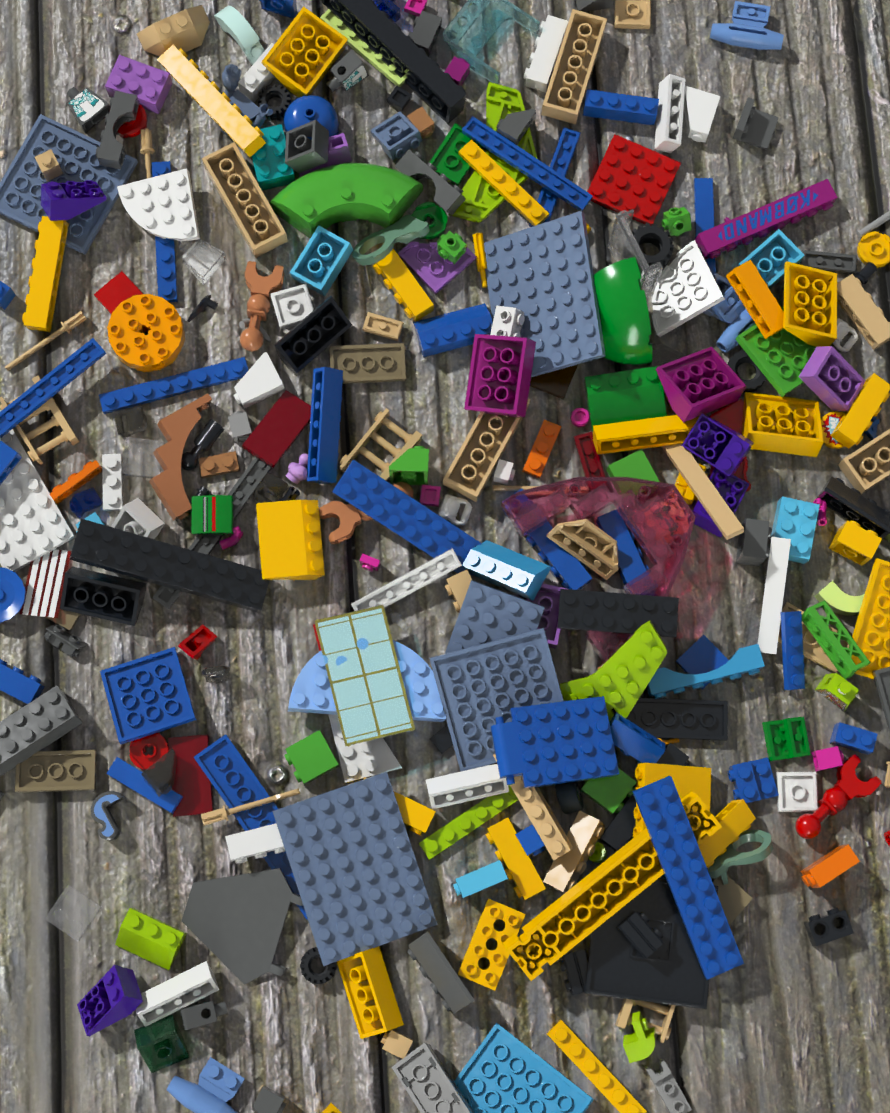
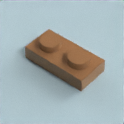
(219, 464)

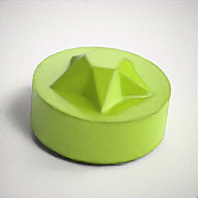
(599, 854)

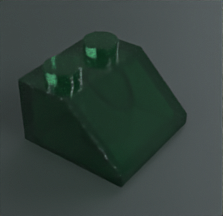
(161, 1044)

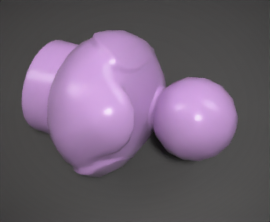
(297, 471)

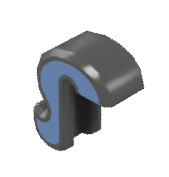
(102, 814)

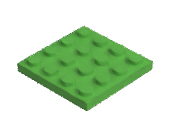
(777, 357)

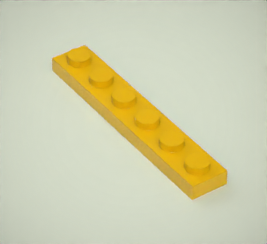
(503, 183)
(594, 1069)

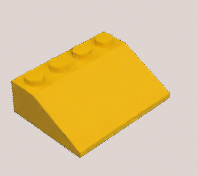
(304, 53)
(810, 304)
(782, 424)
(290, 540)

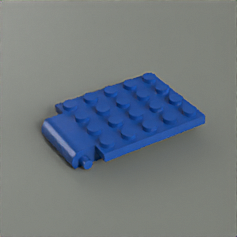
(555, 743)

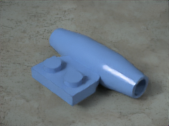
(748, 28)
(736, 315)
(215, 1088)

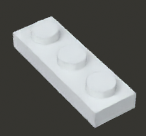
(112, 482)

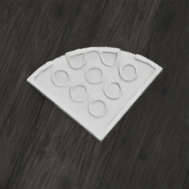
(163, 205)
(684, 290)

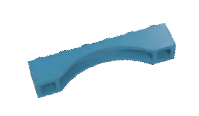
(743, 661)

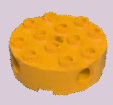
(128, 330)

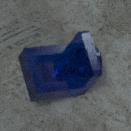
(85, 501)

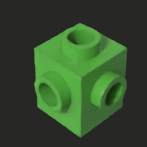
(677, 221)
(451, 246)

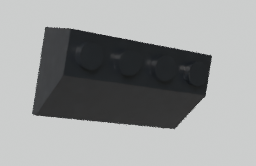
(312, 335)
(854, 507)
(102, 596)

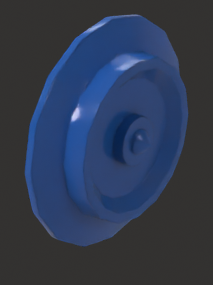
(11, 594)

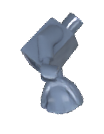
(256, 114)

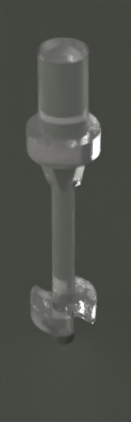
(396, 617)

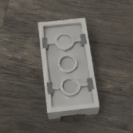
(430, 1083)

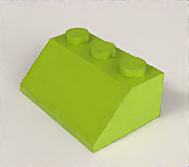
(150, 938)

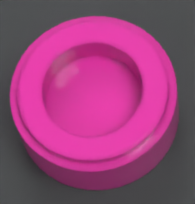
(580, 417)

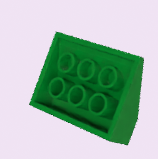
(624, 396)

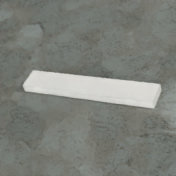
(410, 581)
(773, 595)

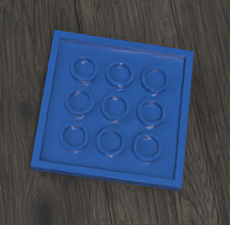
(147, 695)

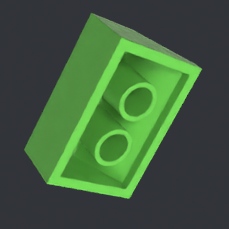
(411, 467)

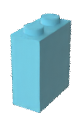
(480, 879)

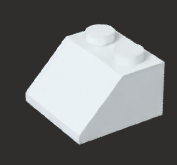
(138, 519)

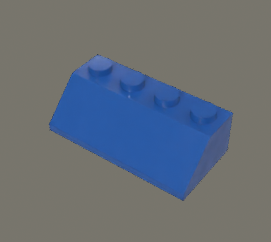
(452, 329)

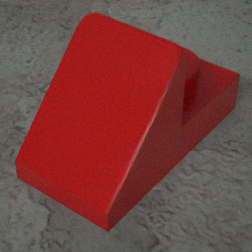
(197, 642)

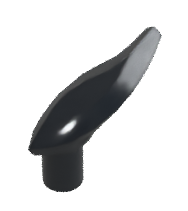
(206, 301)

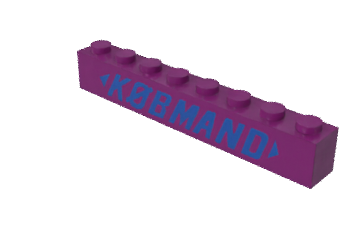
(766, 219)

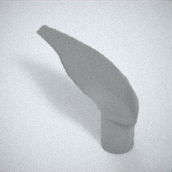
(245, 323)

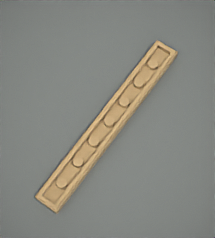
(704, 490)

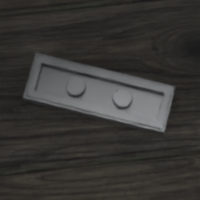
(830, 261)

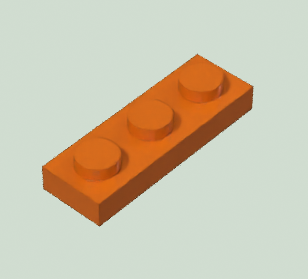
(541, 449)
(76, 481)

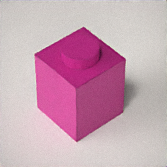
(827, 758)

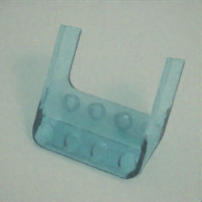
(477, 24)

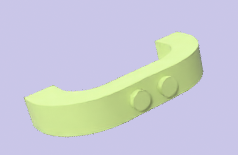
(839, 601)

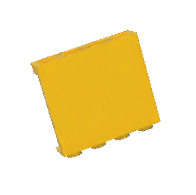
(685, 780)

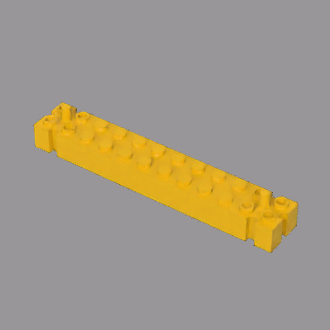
(598, 896)

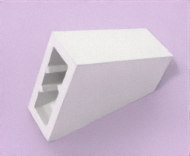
(699, 112)
(258, 383)

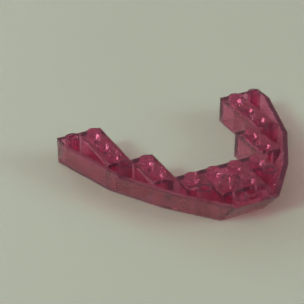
(649, 508)

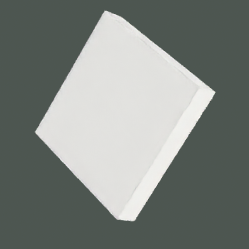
(292, 305)
(797, 791)

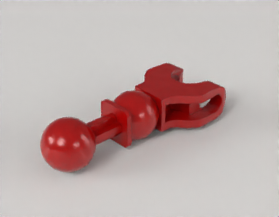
(836, 798)

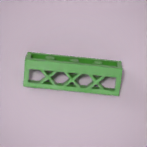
(830, 640)

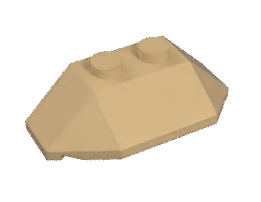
(182, 30)
(588, 545)

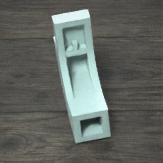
(239, 28)

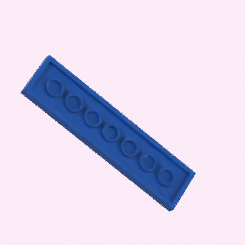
(402, 514)

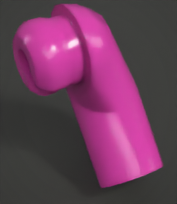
(821, 519)
(232, 540)

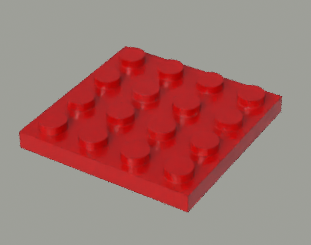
(633, 179)

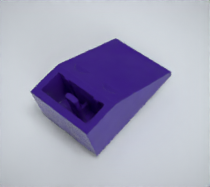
(69, 199)
(717, 444)
(732, 491)
(110, 1000)

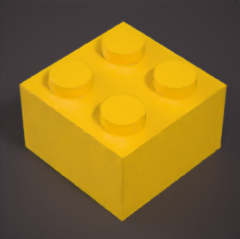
(855, 542)

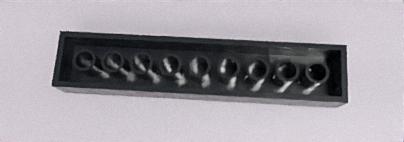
(384, 37)
(169, 565)

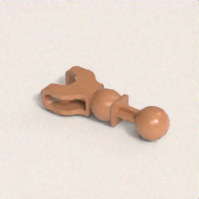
(259, 303)
(351, 516)

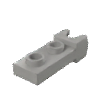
(668, 1089)

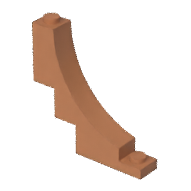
(176, 430)

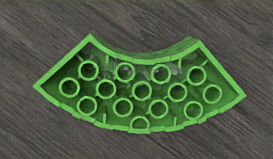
(346, 194)

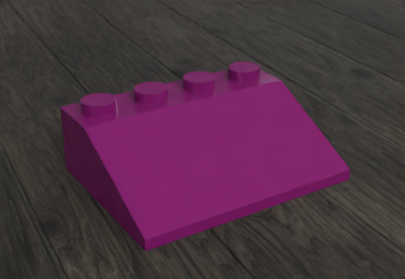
(500, 375)
(699, 383)

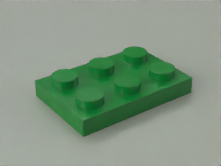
(447, 158)

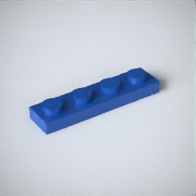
(792, 650)

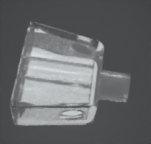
(202, 258)

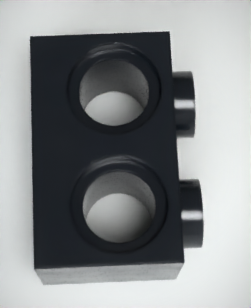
(829, 931)

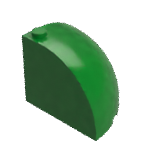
(623, 313)

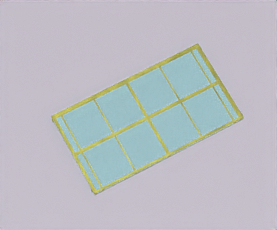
(364, 675)

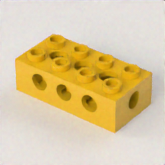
(477, 947)

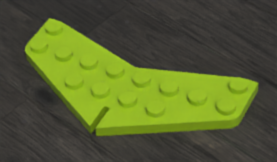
(479, 194)
(623, 674)

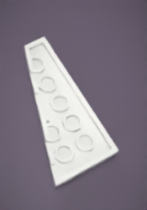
(364, 758)

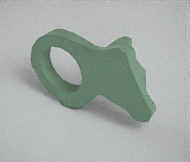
(402, 231)
(733, 857)

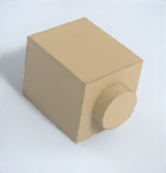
(49, 165)
(396, 1043)

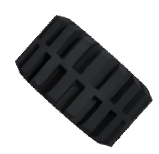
(659, 238)

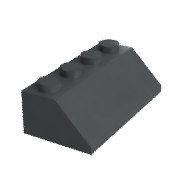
(440, 972)

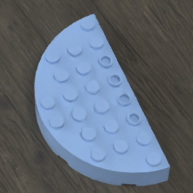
(314, 695)

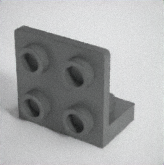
(755, 126)

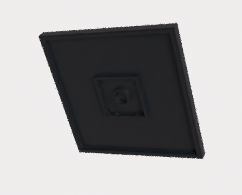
(667, 975)

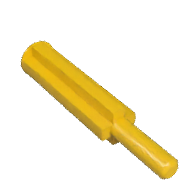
(480, 257)

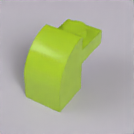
(641, 1042)

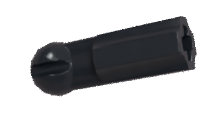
(202, 443)

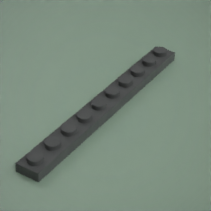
(206, 543)

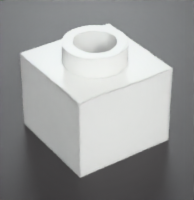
(504, 472)

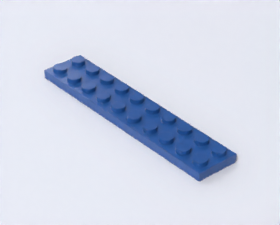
(238, 787)
(688, 877)

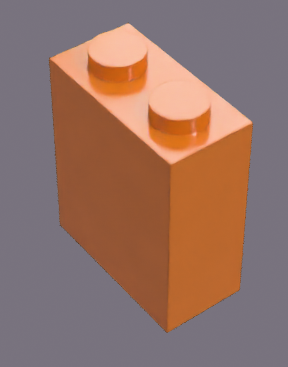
(829, 866)

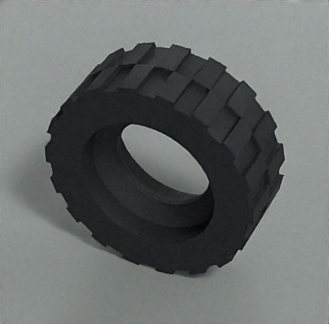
(752, 384)

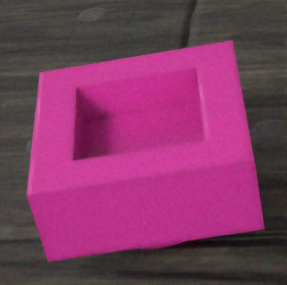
(415, 7)
(430, 495)
(369, 563)

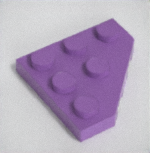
(431, 267)

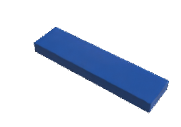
(133, 779)

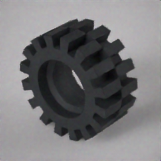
(275, 92)
(309, 974)

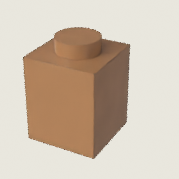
(422, 122)

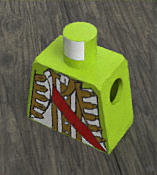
(837, 690)

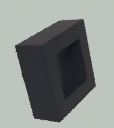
(399, 98)

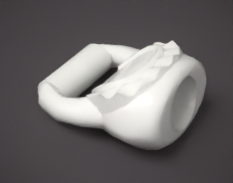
(842, 330)
(449, 509)

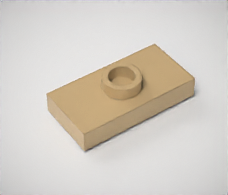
(383, 326)

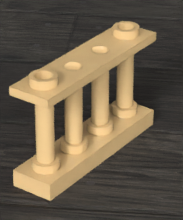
(381, 419)
(56, 420)
(625, 1017)

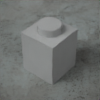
(239, 426)

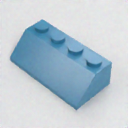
(506, 569)

